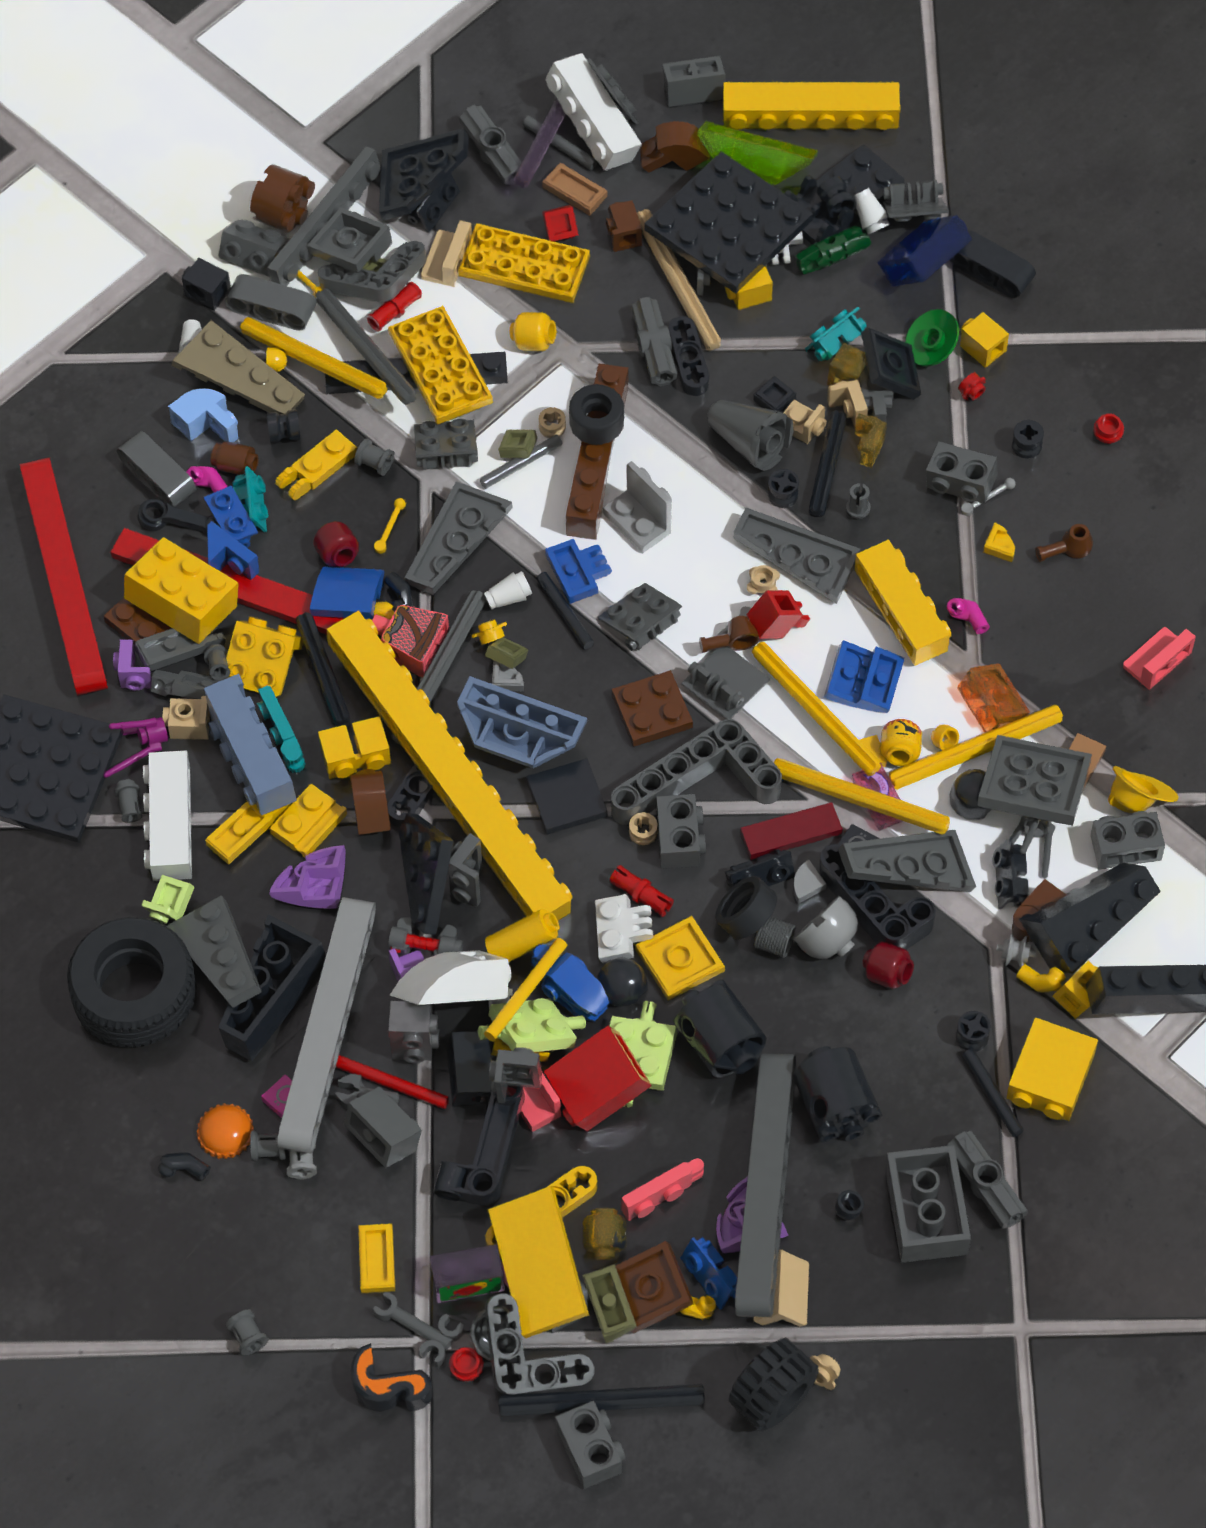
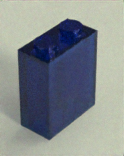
(925, 250)

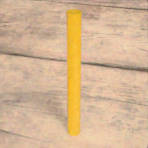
(525, 989)

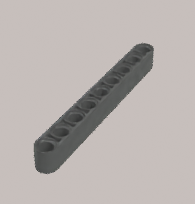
(766, 1186)

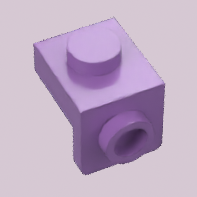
(130, 676)

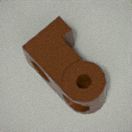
(1043, 894)

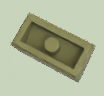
(609, 1303)

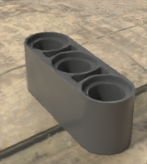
(270, 302)
(156, 469)

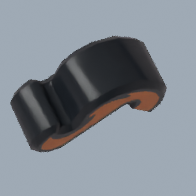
(388, 1390)

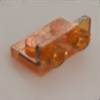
(991, 696)

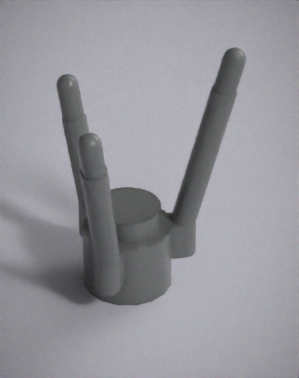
(1036, 828)

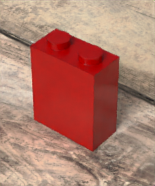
(597, 1079)

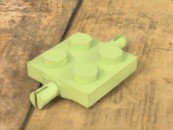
(537, 1026)
(649, 1043)

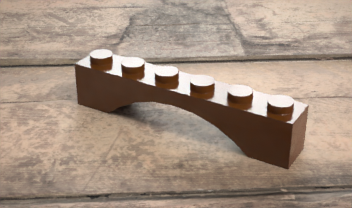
(592, 466)

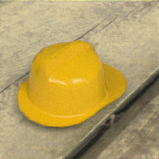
(1137, 791)

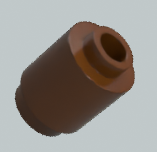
(233, 458)

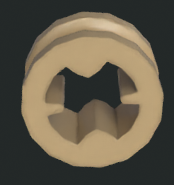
(551, 414)
(647, 837)

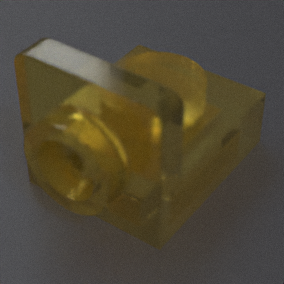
(846, 364)
(872, 437)

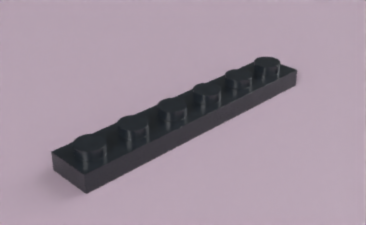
(490, 365)

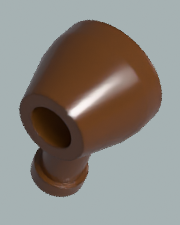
(1070, 545)
(740, 636)

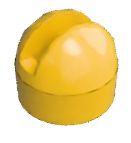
(276, 359)
(946, 731)

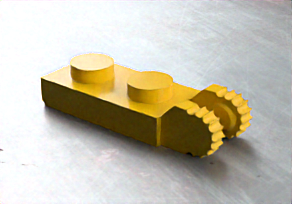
(317, 464)
(241, 831)

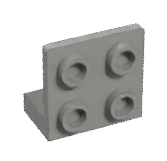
(642, 510)

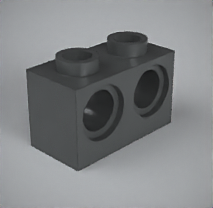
(961, 472)
(675, 831)
(1130, 846)
(583, 1446)

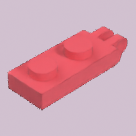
(664, 1187)

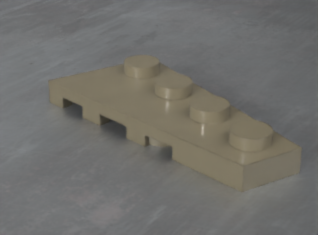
(226, 362)

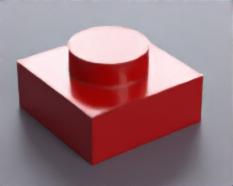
(560, 223)

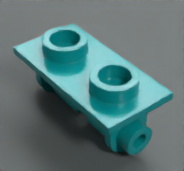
(827, 341)
(250, 491)

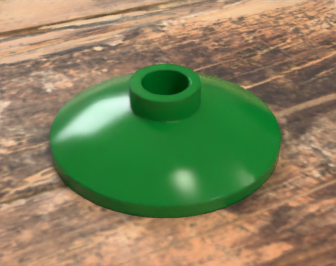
(933, 337)

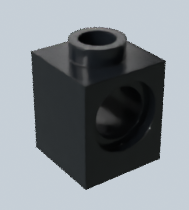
(206, 283)

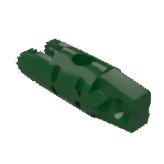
(832, 250)

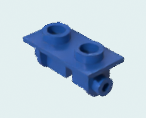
(231, 515)
(702, 1261)

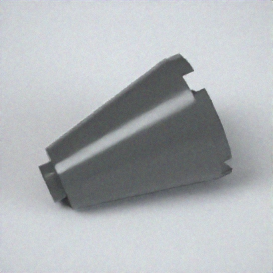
(752, 431)

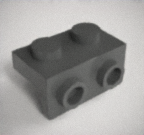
(250, 246)
(465, 870)
(514, 1068)

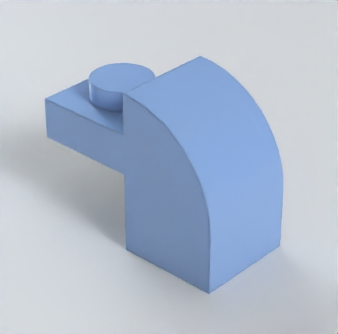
(203, 409)

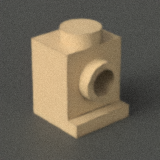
(187, 718)

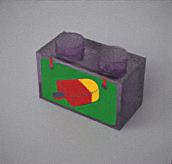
(467, 1273)

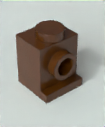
(624, 226)

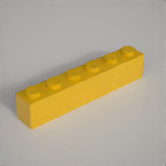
(811, 105)

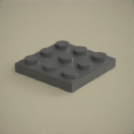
(1034, 780)

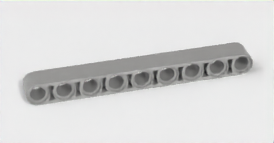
(326, 1026)

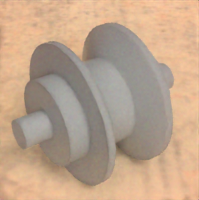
(1016, 950)

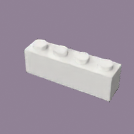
(593, 111)
(168, 815)

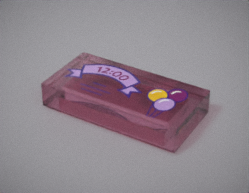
(880, 783)

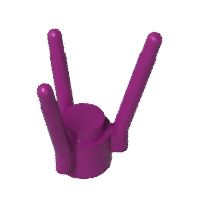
(149, 732)

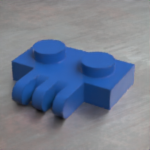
(577, 568)

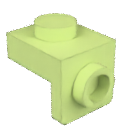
(169, 900)

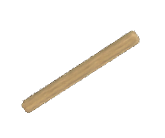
(681, 287)

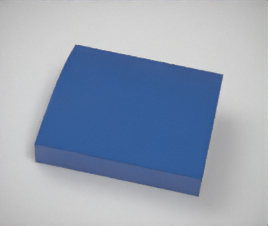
(346, 591)
(864, 677)

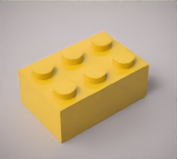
(180, 590)

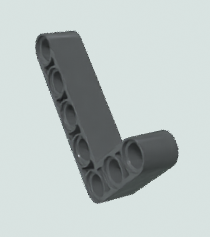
(697, 768)

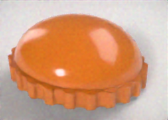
(225, 1131)

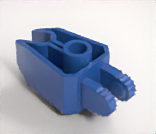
(572, 985)

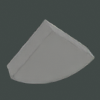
(507, 677)
(807, 882)

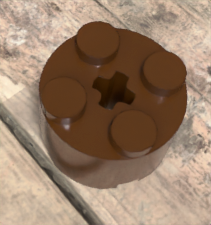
(281, 198)

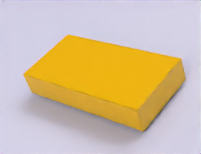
(376, 1258)

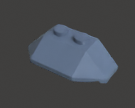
(517, 724)

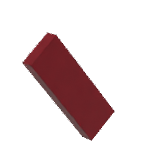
(791, 830)

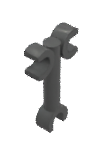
(437, 1340)

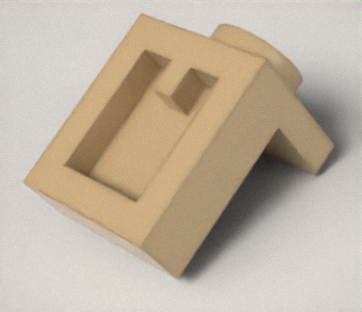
(850, 396)
(806, 421)

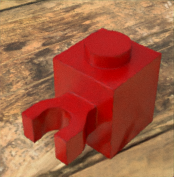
(776, 614)

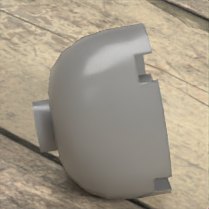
(829, 931)

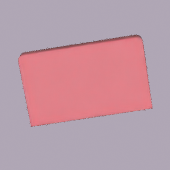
(1159, 656)
(540, 1105)

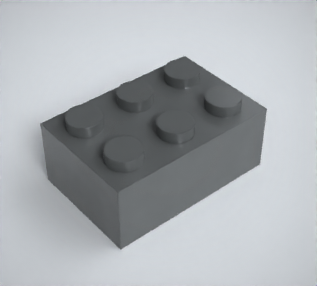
(927, 1203)

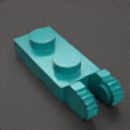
(281, 730)

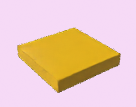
(680, 958)

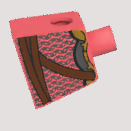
(413, 635)

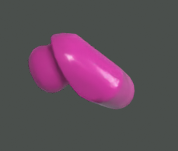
(206, 477)
(968, 611)

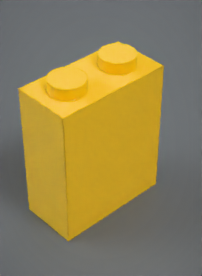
(1051, 1069)

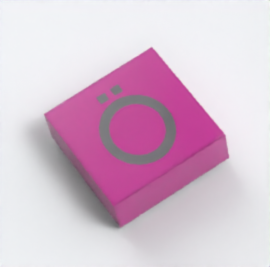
(277, 1095)

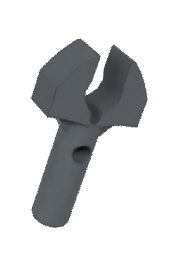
(355, 1082)

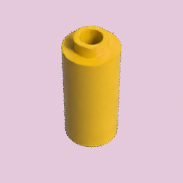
(523, 935)

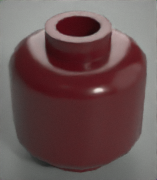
(336, 544)
(888, 965)

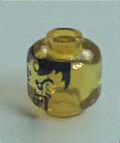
(604, 1233)

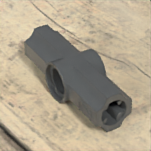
(485, 134)
(654, 341)
(996, 1195)

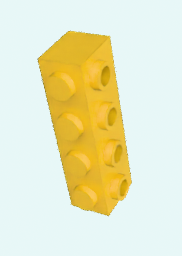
(902, 602)

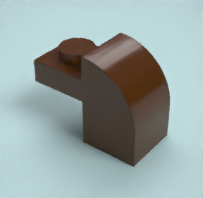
(676, 143)
(370, 801)

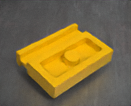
(308, 820)

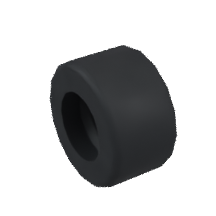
(597, 398)

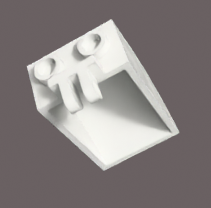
(456, 978)

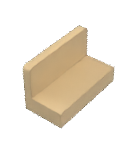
(446, 255)
(790, 1291)

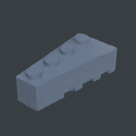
(248, 746)

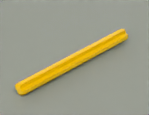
(314, 358)
(816, 709)
(974, 747)
(863, 796)

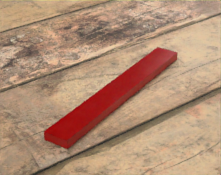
(255, 593)

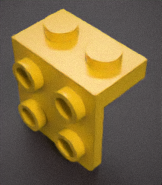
(262, 654)

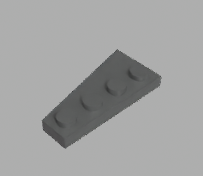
(455, 534)
(806, 555)
(912, 860)
(218, 950)

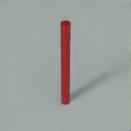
(392, 1082)

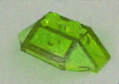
(762, 155)

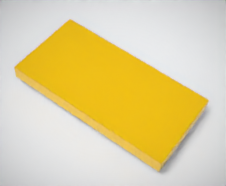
(524, 263)
(440, 365)
(538, 1262)

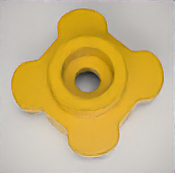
(489, 631)

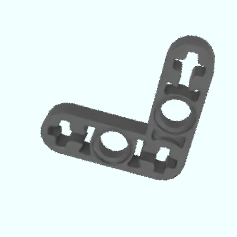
(378, 285)
(526, 1369)

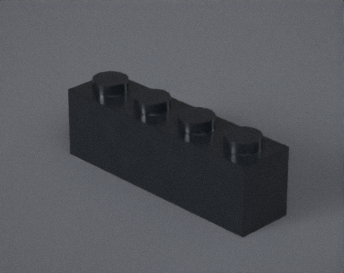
(1147, 989)

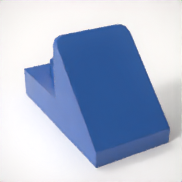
(226, 550)

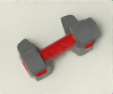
(403, 940)

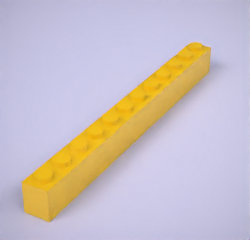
(446, 767)

